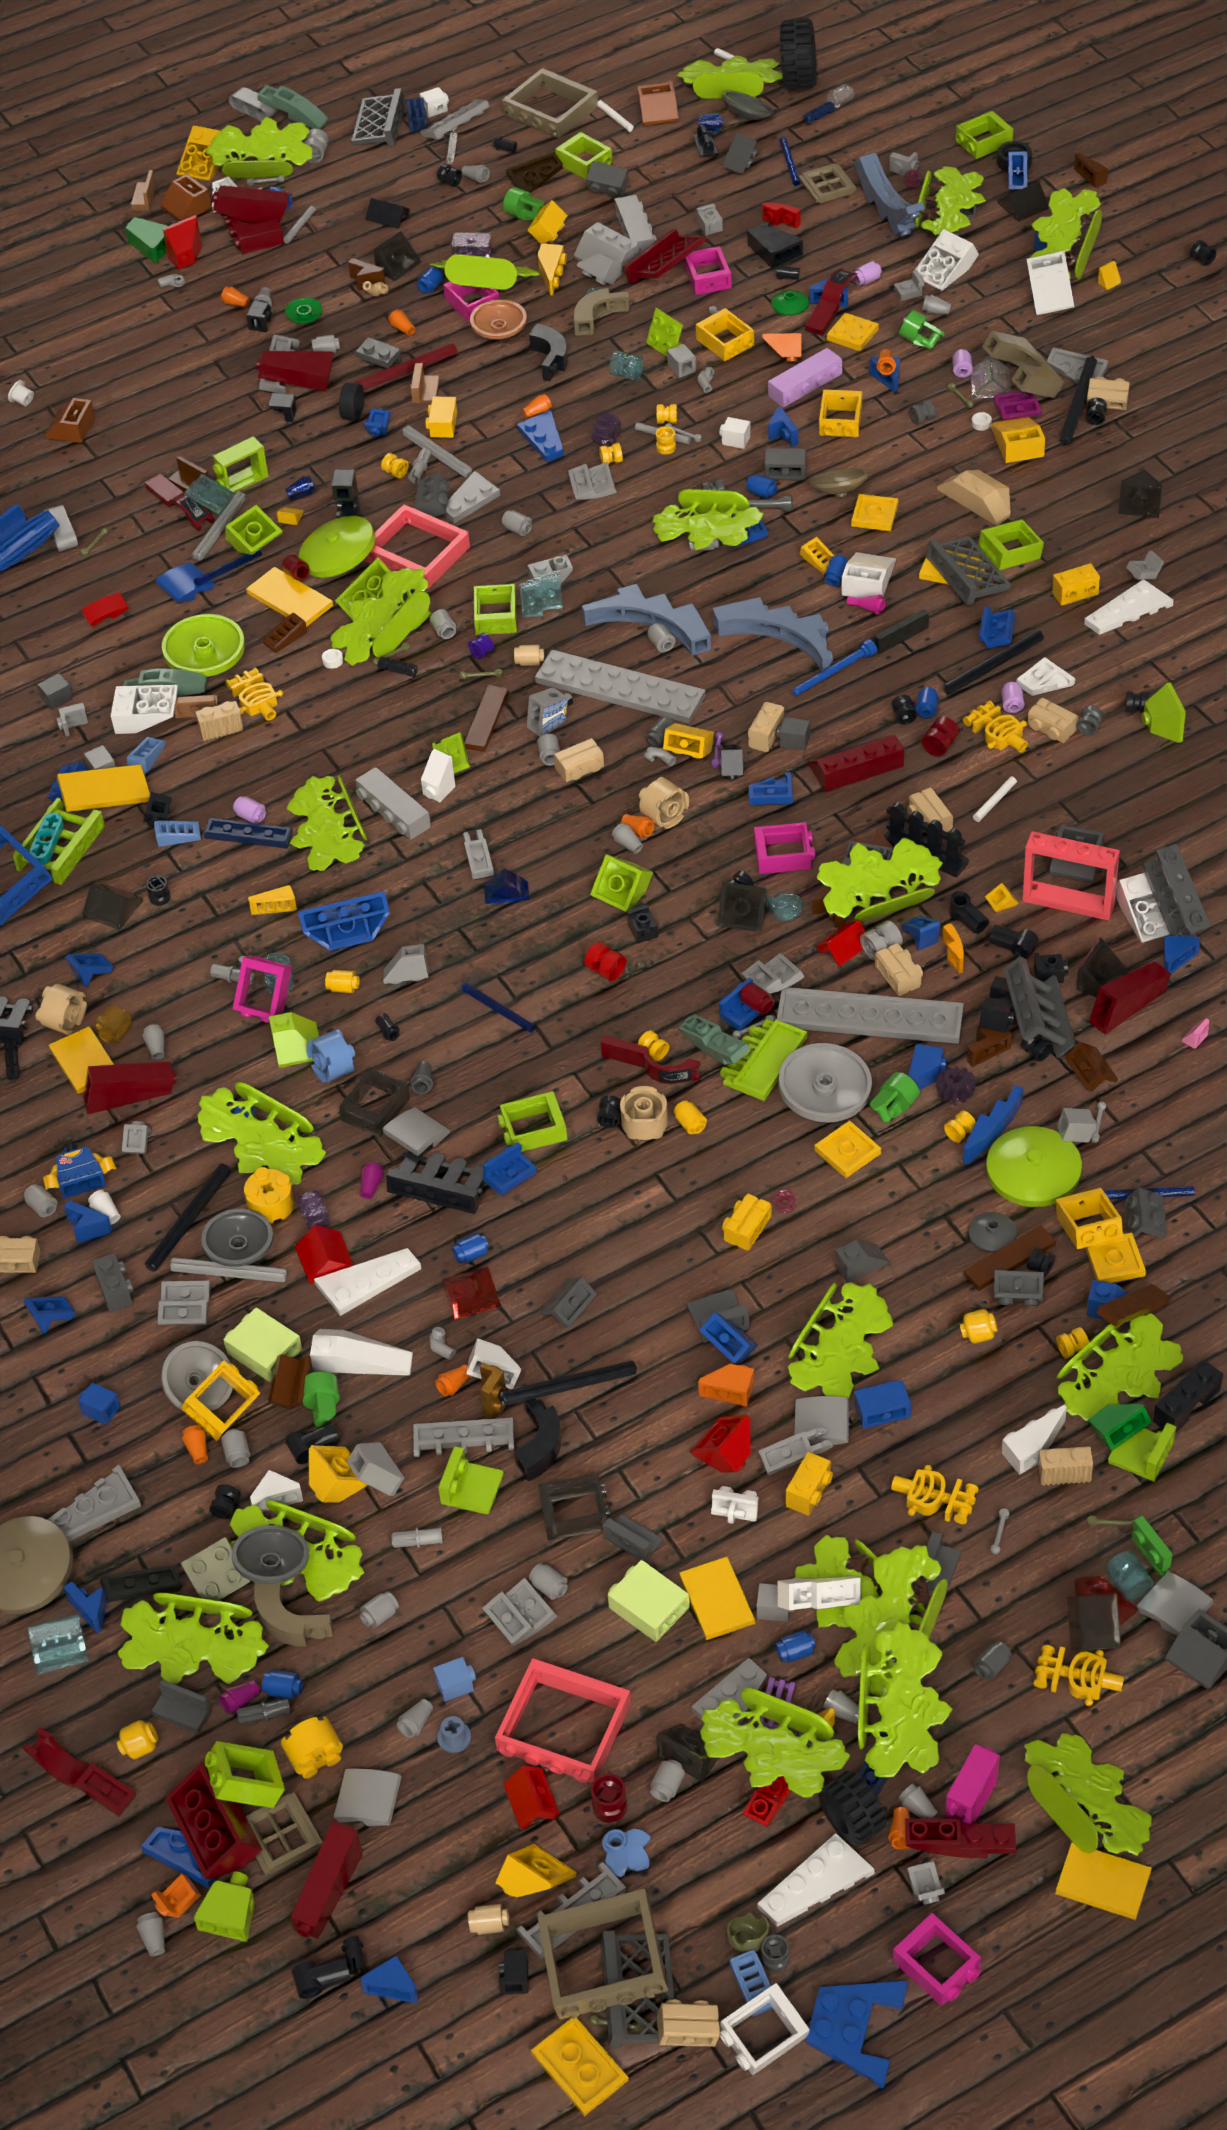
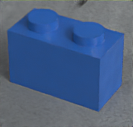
(882, 1404)

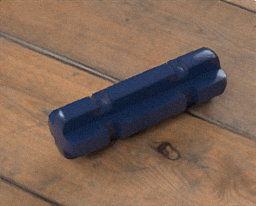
(819, 112)

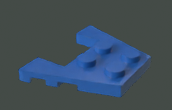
(842, 2023)

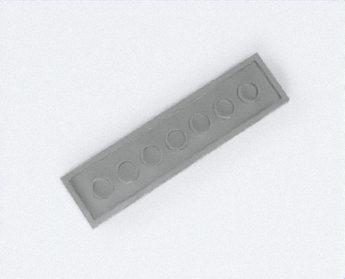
(620, 686)
(871, 1015)

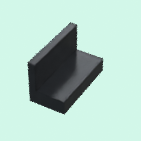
(386, 213)

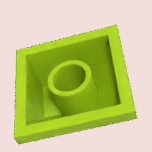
(1165, 714)
(621, 882)
(290, 1037)

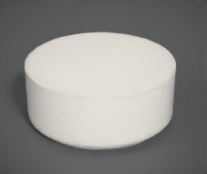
(981, 421)
(332, 658)

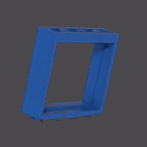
(27, 886)

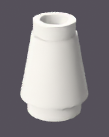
(102, 1202)

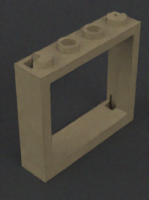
(584, 96)
(592, 1915)

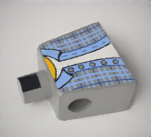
(547, 710)

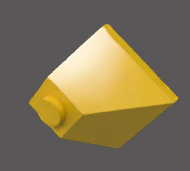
(331, 1475)
(532, 1871)

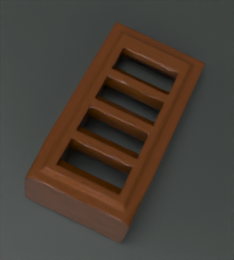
(1091, 171)
(297, 629)

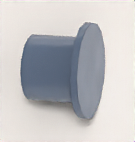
(453, 1735)

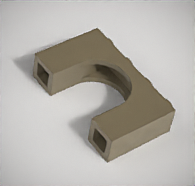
(1033, 372)

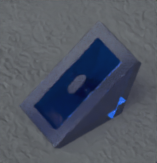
(506, 888)

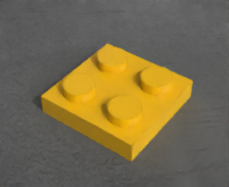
(852, 332)
(874, 512)
(847, 1149)
(1116, 1260)

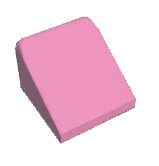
(1197, 1034)

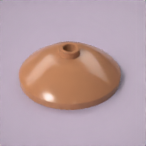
(498, 319)

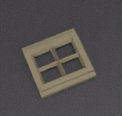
(841, 177)
(301, 1822)

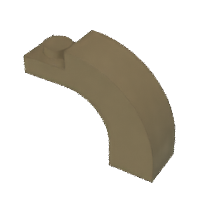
(595, 305)
(284, 1625)

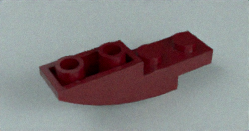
(954, 1839)

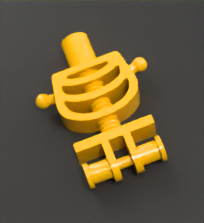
(254, 694)
(1005, 728)
(916, 1489)
(1052, 1669)

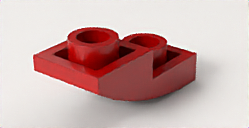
(777, 213)
(111, 605)
(767, 1802)

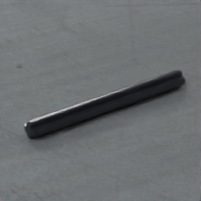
(1078, 400)
(993, 662)
(187, 1217)
(567, 1383)

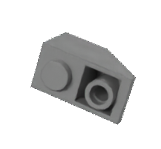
(602, 267)
(553, 565)
(407, 965)
(375, 1467)

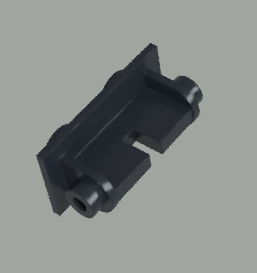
(705, 142)

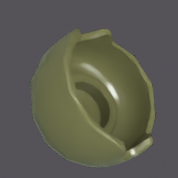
(747, 1932)

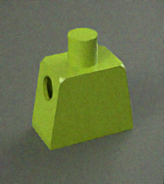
(227, 1909)

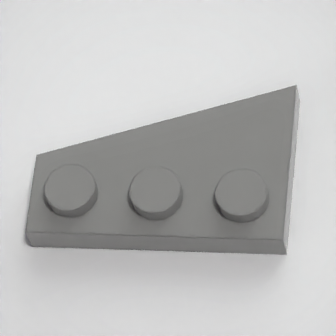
(1071, 364)
(470, 497)
(744, 1676)

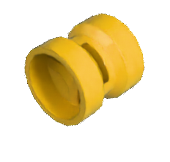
(667, 414)
(665, 440)
(611, 453)
(395, 466)
(657, 1047)
(960, 1126)
(1071, 1343)

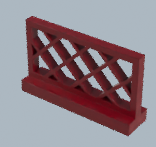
(662, 255)

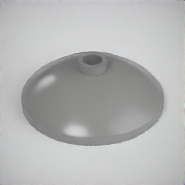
(194, 1361)

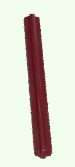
(407, 367)

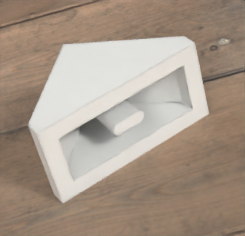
(277, 1489)

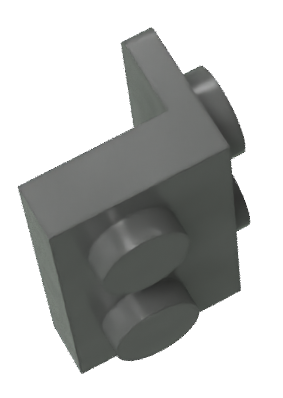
(379, 353)
(1145, 1213)
(1018, 1287)

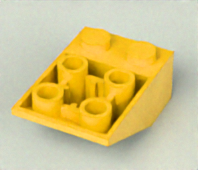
(195, 159)
(1019, 439)

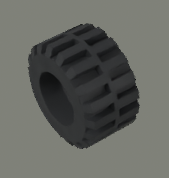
(852, 1808)

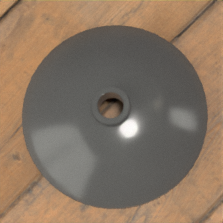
(746, 106)
(237, 1237)
(270, 1554)

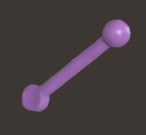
(715, 763)

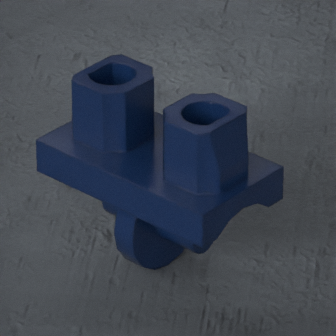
(416, 114)

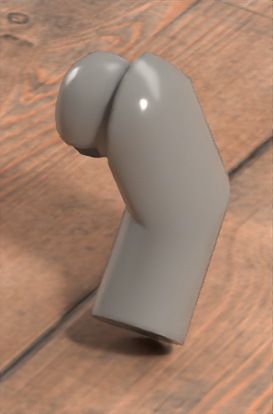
(172, 280)
(704, 379)
(662, 754)
(438, 1345)

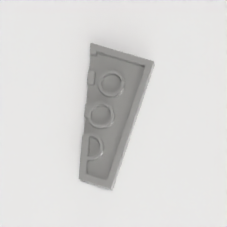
(98, 1506)

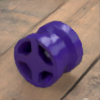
(480, 645)

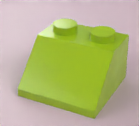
(251, 531)

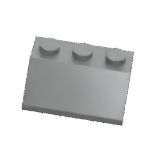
(608, 242)

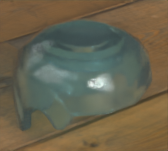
(785, 906)

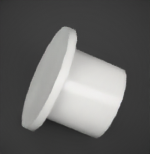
(20, 393)

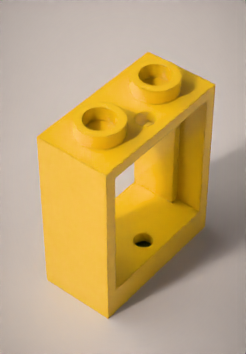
(725, 320)
(832, 401)
(1093, 1203)
(204, 1416)

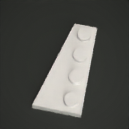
(1128, 606)
(361, 1282)
(819, 1876)

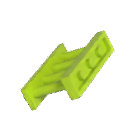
(76, 848)

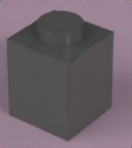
(55, 691)
(794, 733)

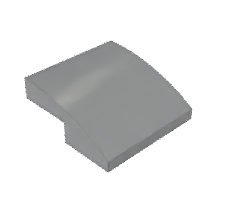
(592, 482)
(774, 975)
(415, 1131)
(184, 1303)
(824, 1411)
(1173, 1602)
(519, 1612)
(367, 1796)

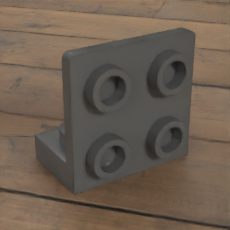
(723, 1303)

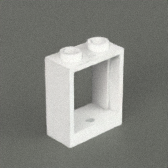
(785, 2012)

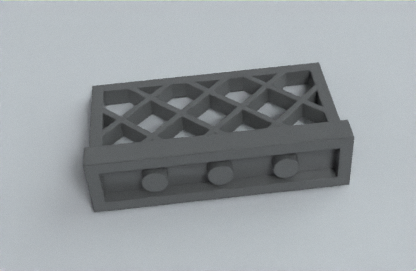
(392, 119)
(956, 574)
(612, 1973)

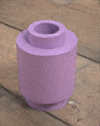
(867, 273)
(962, 363)
(1012, 697)
(249, 809)

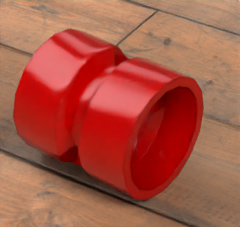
(605, 961)

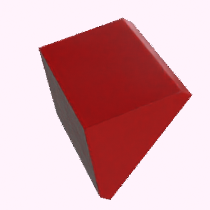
(322, 1252)

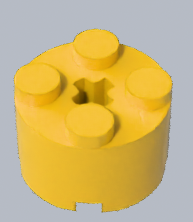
(269, 1194)
(312, 1746)

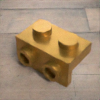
(492, 1384)

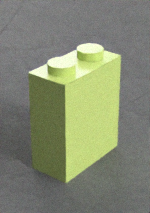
(259, 1342)
(648, 1600)

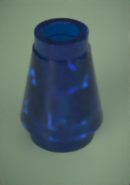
(301, 487)

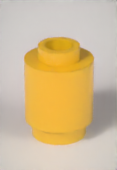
(342, 981)
(690, 1117)

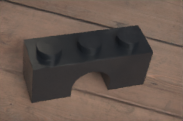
(345, 493)
(998, 1008)
(1197, 1386)

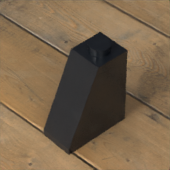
(774, 245)

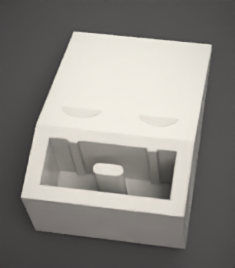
(946, 260)
(1050, 283)
(866, 575)
(142, 707)
(1140, 908)

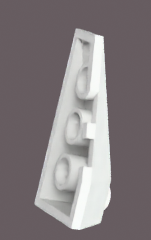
(351, 1353)

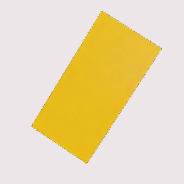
(289, 596)
(103, 788)

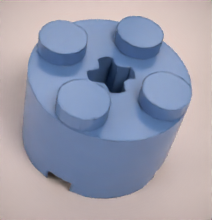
(330, 1056)

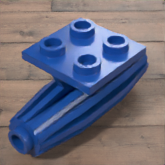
(22, 535)

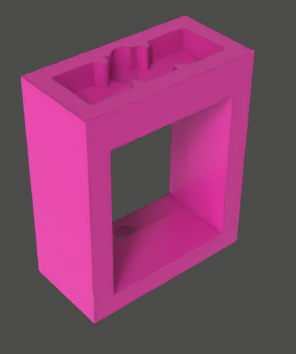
(701, 282)
(454, 293)
(778, 835)
(283, 974)
(973, 1785)
(919, 1938)

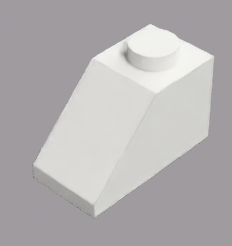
(438, 776)
(492, 1355)

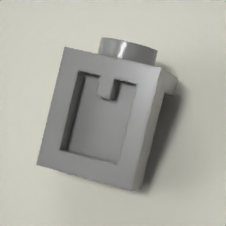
(910, 288)
(135, 1138)

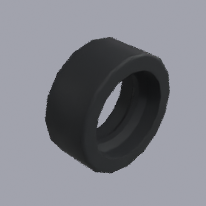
(1013, 146)
(351, 401)

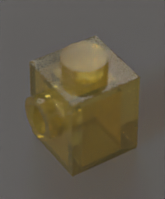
(113, 1024)

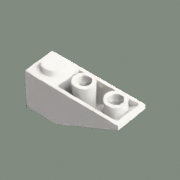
(1023, 1446)

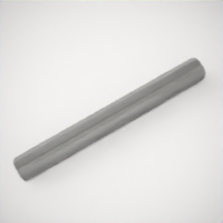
(437, 451)
(218, 526)
(212, 1268)

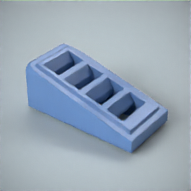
(145, 755)
(166, 831)
(753, 1966)

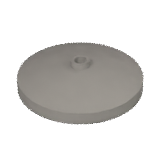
(825, 1082)

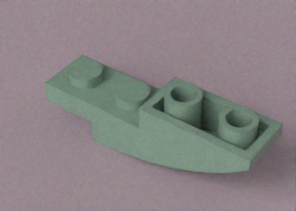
(297, 107)
(187, 681)
(712, 1040)

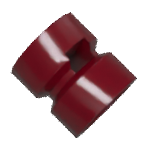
(940, 736)
(609, 1798)

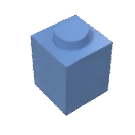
(454, 1679)

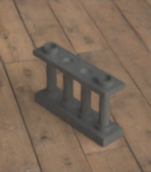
(1175, 893)
(1027, 1009)

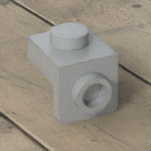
(901, 164)
(1146, 569)
(71, 716)
(925, 1882)

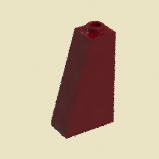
(250, 204)
(296, 368)
(1128, 995)
(126, 1084)
(327, 1880)

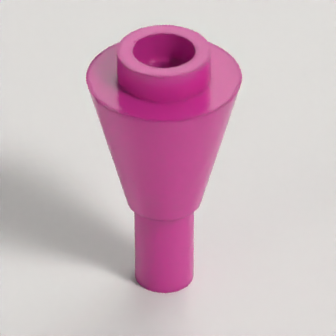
(870, 603)

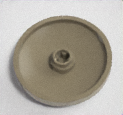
(32, 1563)

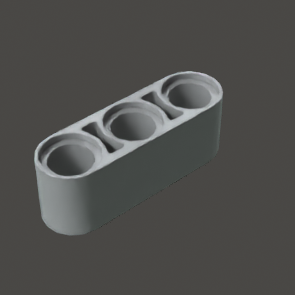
(247, 103)
(64, 535)

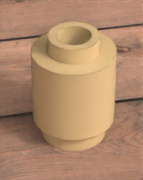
(528, 655)
(488, 1919)

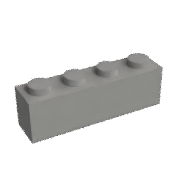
(634, 222)
(392, 803)

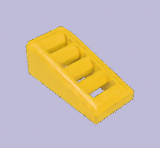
(807, 553)
(279, 900)

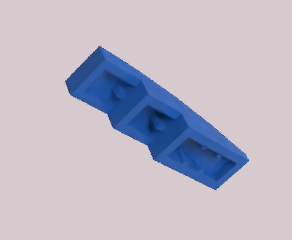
(990, 1127)

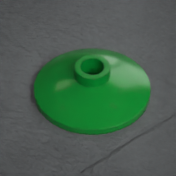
(789, 302)
(304, 310)

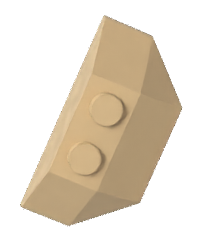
(979, 494)

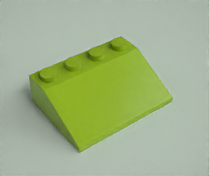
(370, 585)

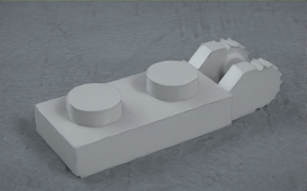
(478, 856)
(793, 1450)

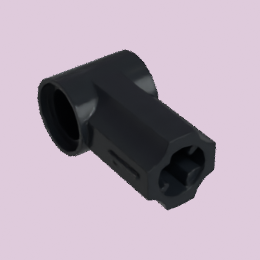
(964, 911)
(1019, 943)
(300, 1442)
(313, 1978)

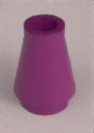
(370, 1179)
(238, 1696)

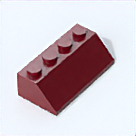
(858, 762)
(211, 1826)

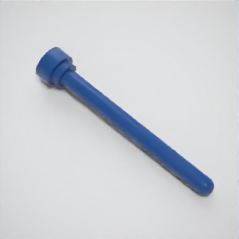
(866, 649)

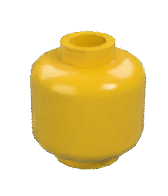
(979, 1326)
(137, 1739)

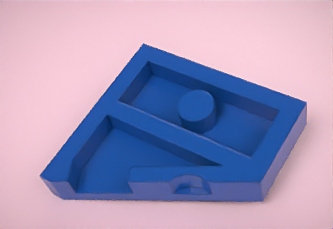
(772, 791)

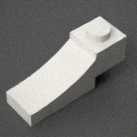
(818, 1593)

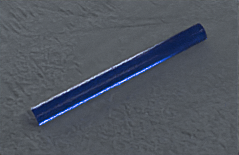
(789, 160)
(226, 567)
(499, 1008)
(1166, 1192)

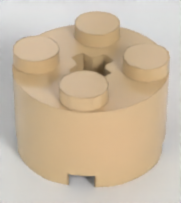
(663, 802)
(61, 1008)
(644, 1113)

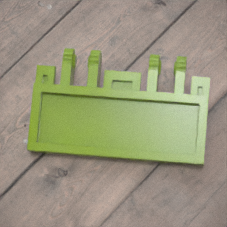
(760, 1067)

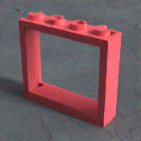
(458, 537)
(1065, 898)
(575, 1684)

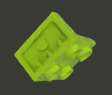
(1144, 1452)
(469, 1484)

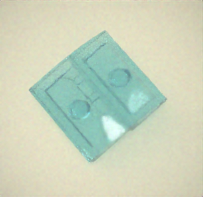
(209, 494)
(541, 594)
(57, 1644)

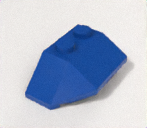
(346, 921)

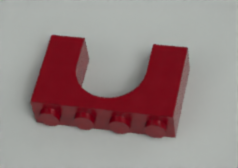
(254, 236)

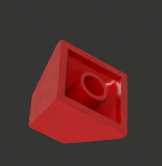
(183, 242)
(725, 1444)

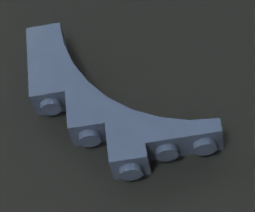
(888, 202)
(631, 606)
(780, 623)

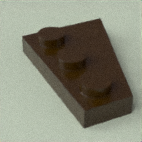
(534, 172)

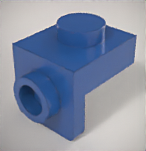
(377, 422)

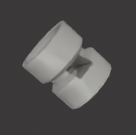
(318, 141)
(880, 938)

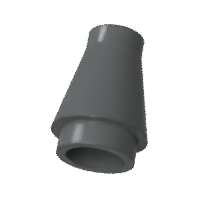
(422, 1078)

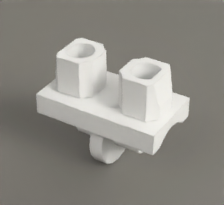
(735, 1505)

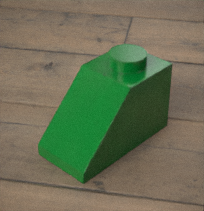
(1119, 1423)

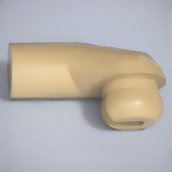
(375, 289)

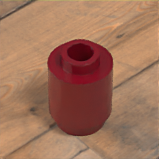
(295, 567)
(756, 998)

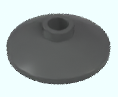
(989, 1238)

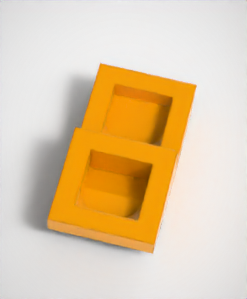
(954, 947)

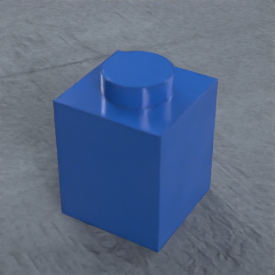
(99, 1403)

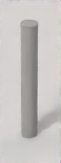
(299, 224)
(652, 430)

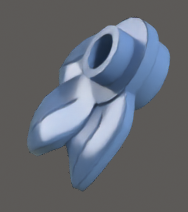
(629, 1853)

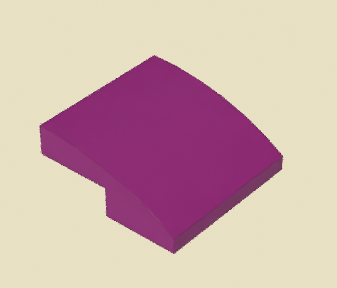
(1016, 405)

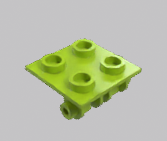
(664, 332)

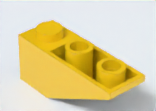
(551, 262)

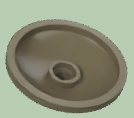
(839, 481)

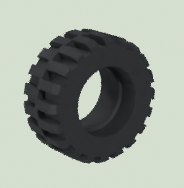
(798, 54)

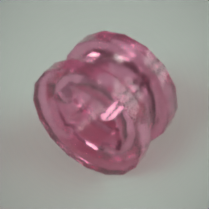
(912, 178)
(785, 1195)

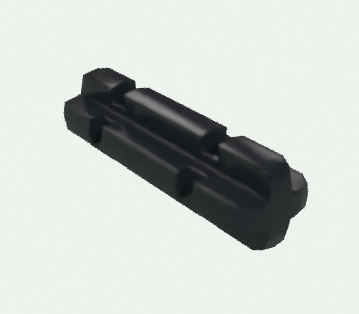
(397, 666)
(11, 1060)

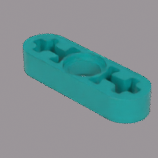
(45, 831)

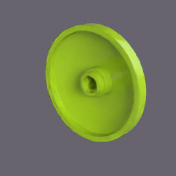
(338, 546)
(203, 644)
(1033, 1166)

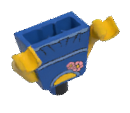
(78, 1171)

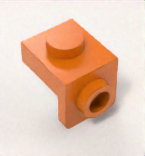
(176, 1897)

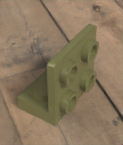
(214, 1572)

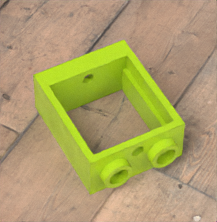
(987, 122)
(578, 144)
(246, 477)
(992, 539)
(495, 622)
(531, 1107)
(260, 1792)

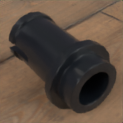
(504, 144)
(787, 272)
(389, 1030)
(352, 1948)

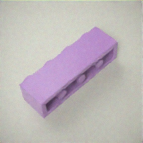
(805, 377)

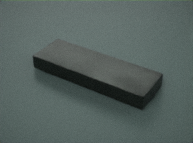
(902, 631)
(140, 1583)

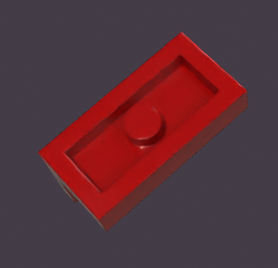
(844, 942)
(530, 1796)

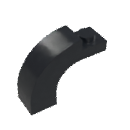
(552, 343)
(544, 1448)

